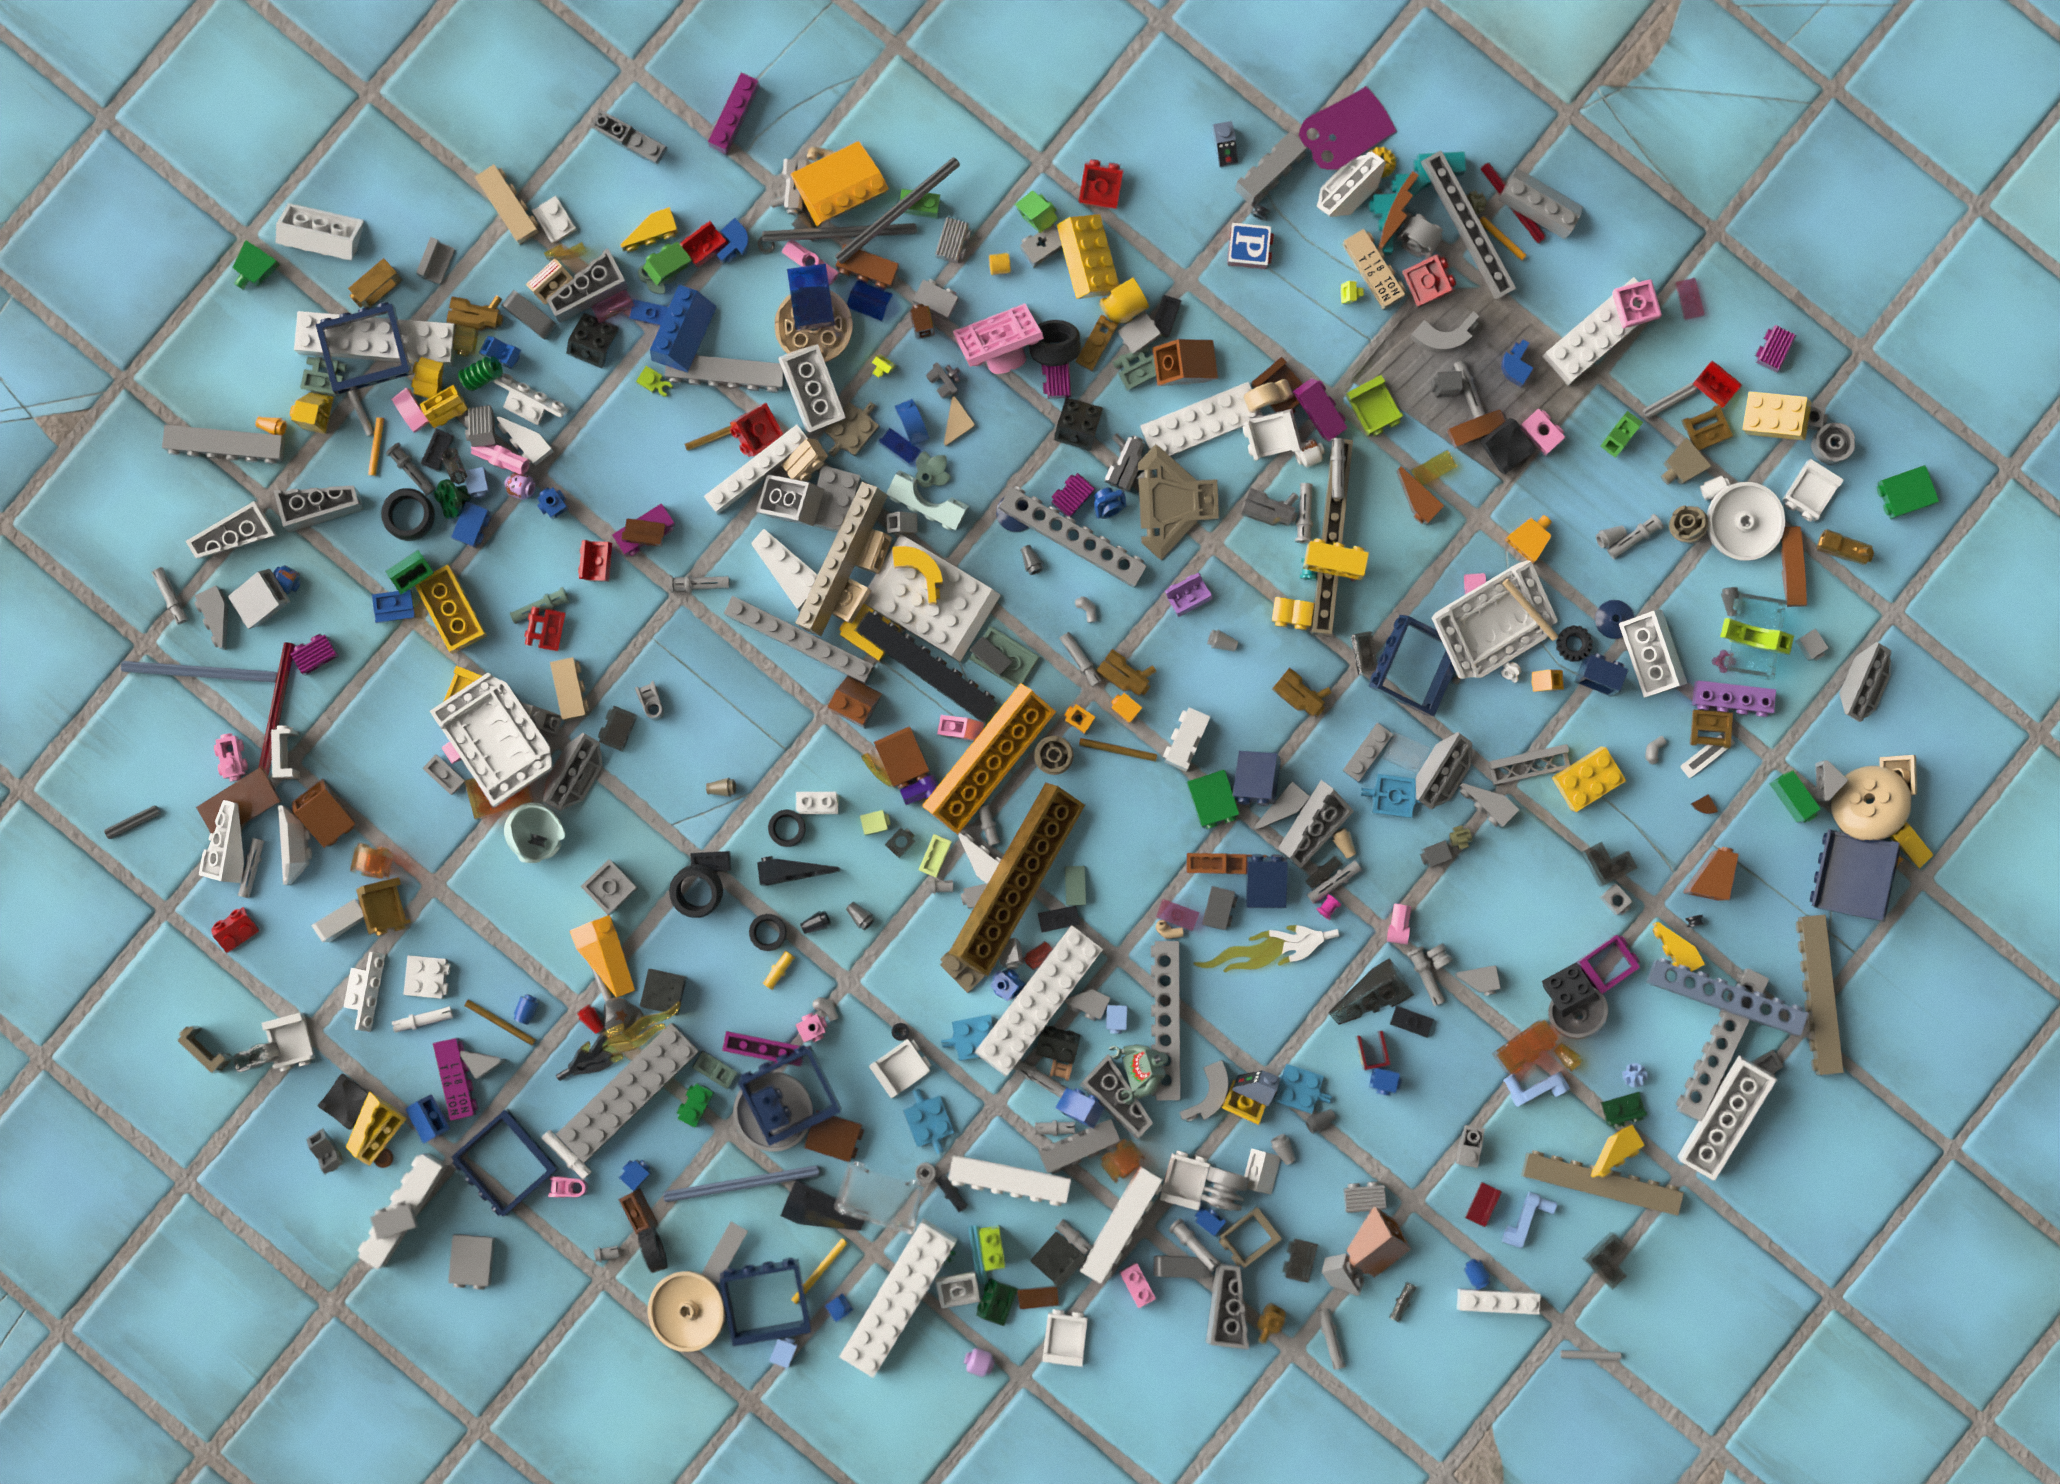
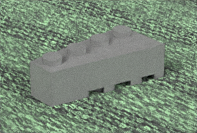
(1270, 169)
(588, 288)
(1315, 824)
(1079, 1145)
(1227, 1309)

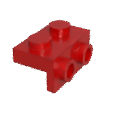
(703, 244)
(1717, 384)
(595, 561)
(234, 929)

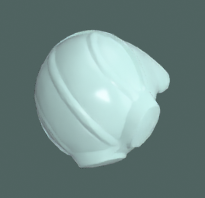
(537, 820)

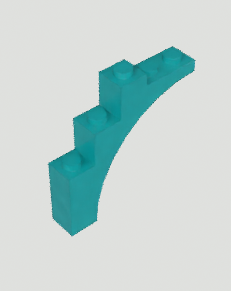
(1382, 203)

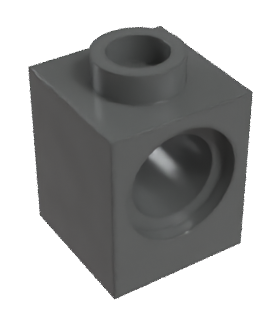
(1435, 854)

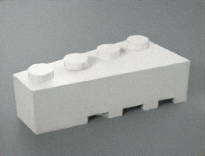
(787, 569)

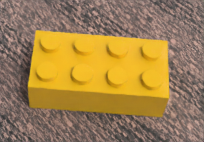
(1088, 256)
(450, 609)

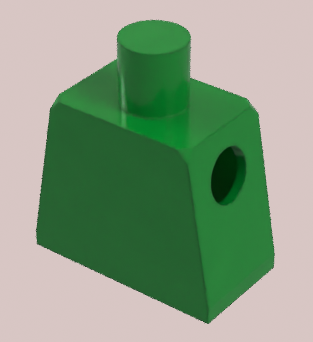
(253, 265)

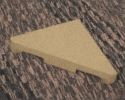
(957, 423)

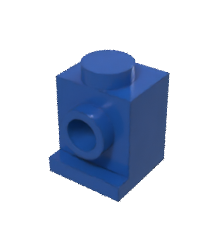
(1209, 1220)
(839, 1307)

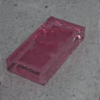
(1689, 298)
(612, 306)
(1177, 914)

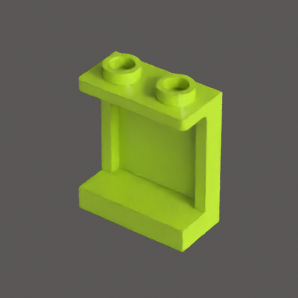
(1374, 406)
(992, 1248)

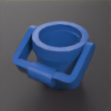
(1108, 504)

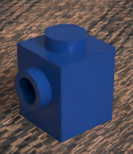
(635, 1173)

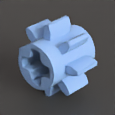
(1635, 1075)

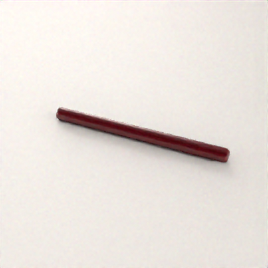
(277, 704)

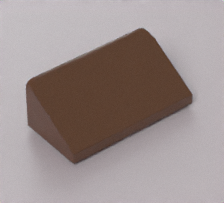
(638, 1211)
(1038, 1297)

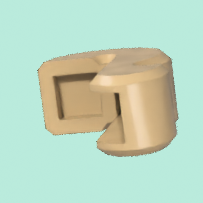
(1267, 395)

